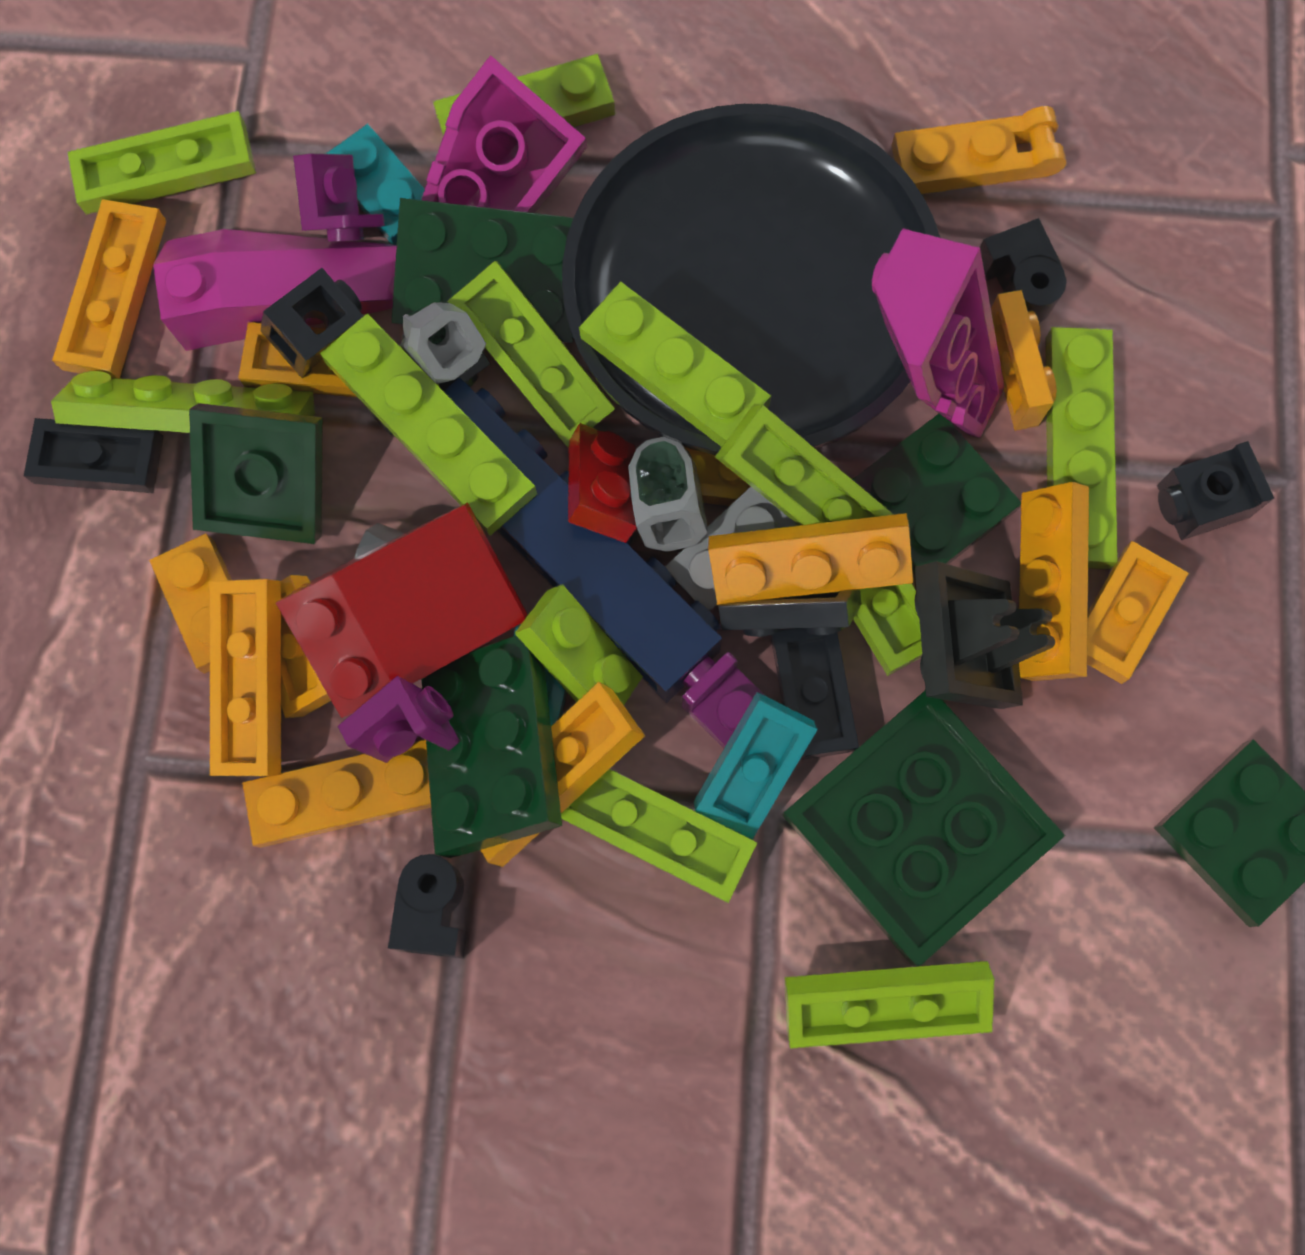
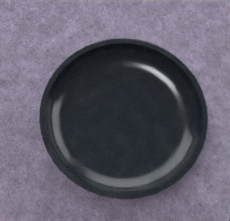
(760, 246)

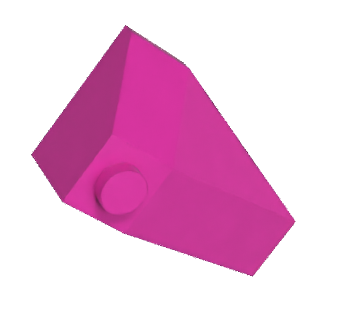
(501, 147)
(228, 277)
(942, 325)

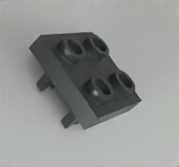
(974, 636)

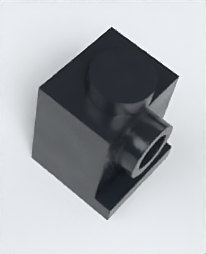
(313, 298)
(1236, 494)

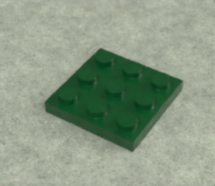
(923, 827)

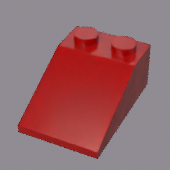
(403, 609)

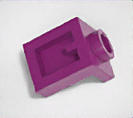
(329, 197)
(718, 696)
(396, 717)

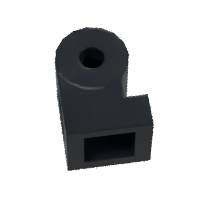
(1026, 262)
(423, 909)

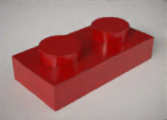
(600, 483)

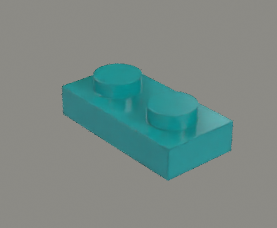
(379, 178)
(754, 765)

